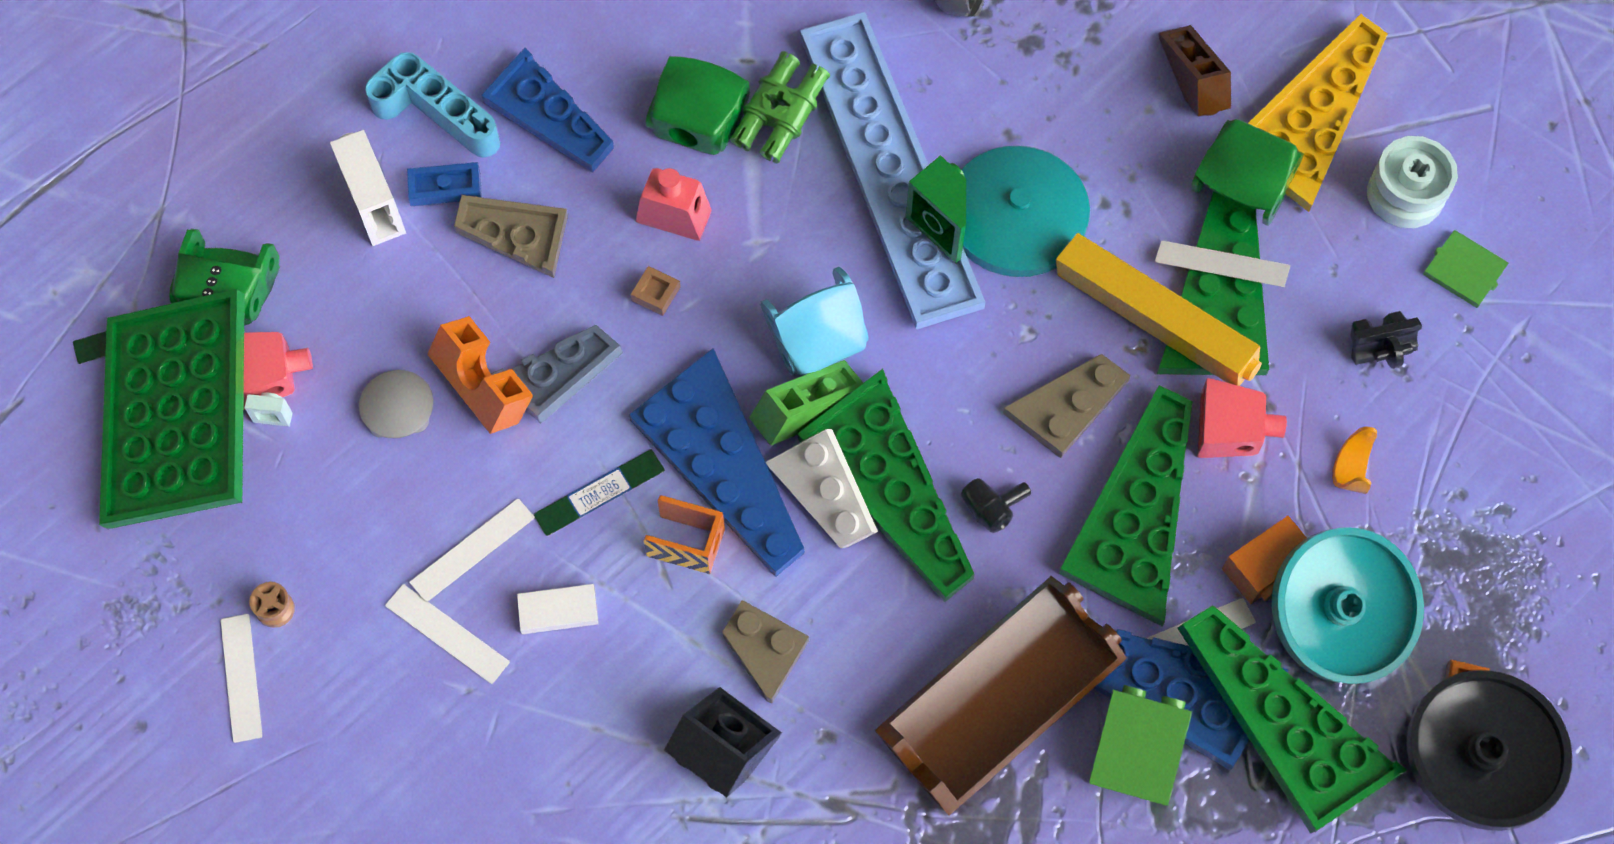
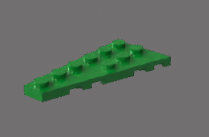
(1231, 300)
(1133, 525)
(1296, 732)

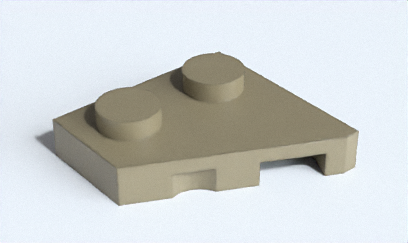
(764, 646)

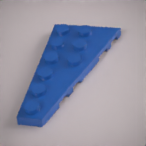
(712, 447)
(1175, 672)

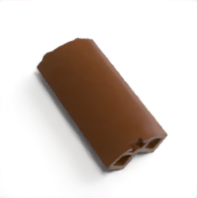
(1001, 694)

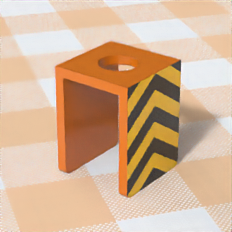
(693, 516)

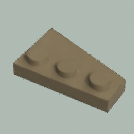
(1069, 404)

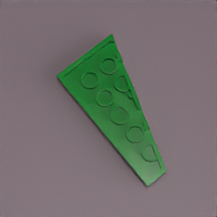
(896, 483)

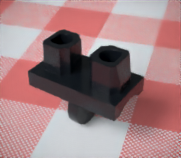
(1385, 342)

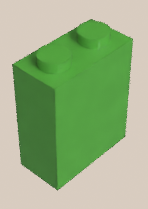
(1141, 745)

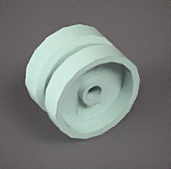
(1412, 181)

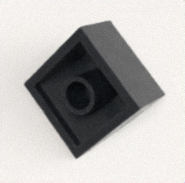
(721, 741)

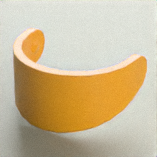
(1352, 461)

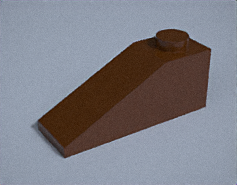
(1198, 71)

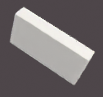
(557, 609)

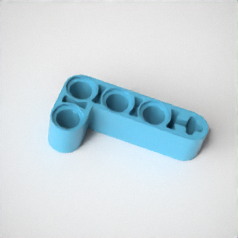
(448, 101)

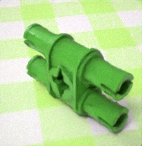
(769, 107)

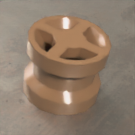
(266, 597)

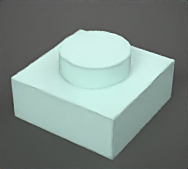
(268, 409)

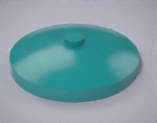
(1021, 210)
(1348, 605)

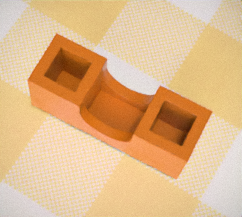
(460, 356)

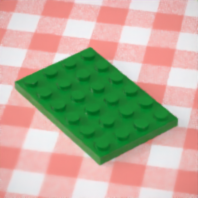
(173, 410)

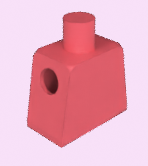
(674, 204)
(271, 364)
(1234, 421)

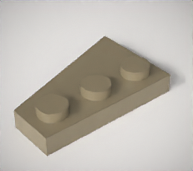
(514, 229)

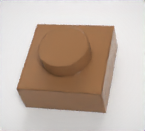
(655, 290)

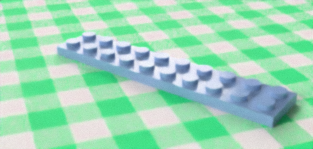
(884, 160)

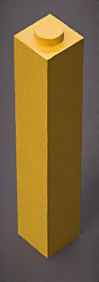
(1159, 311)

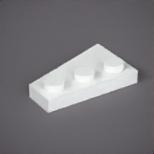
(825, 487)

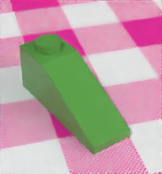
(799, 402)

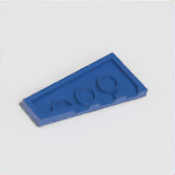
(541, 107)

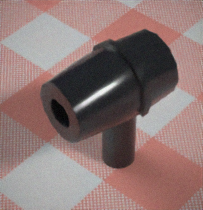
(990, 507)

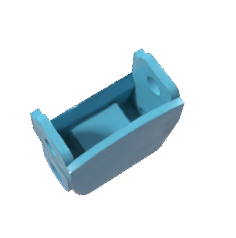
(819, 327)

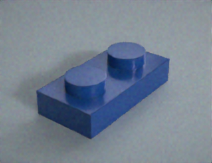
(443, 183)

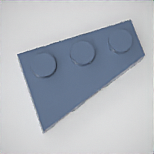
(565, 370)

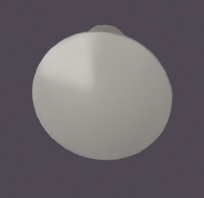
(396, 404)

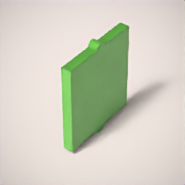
(1465, 268)

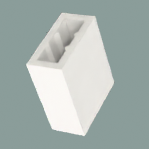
(368, 187)

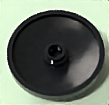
(1489, 750)

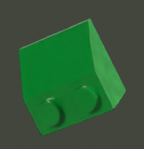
(939, 206)

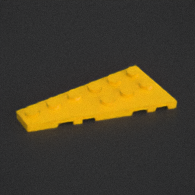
(1320, 103)

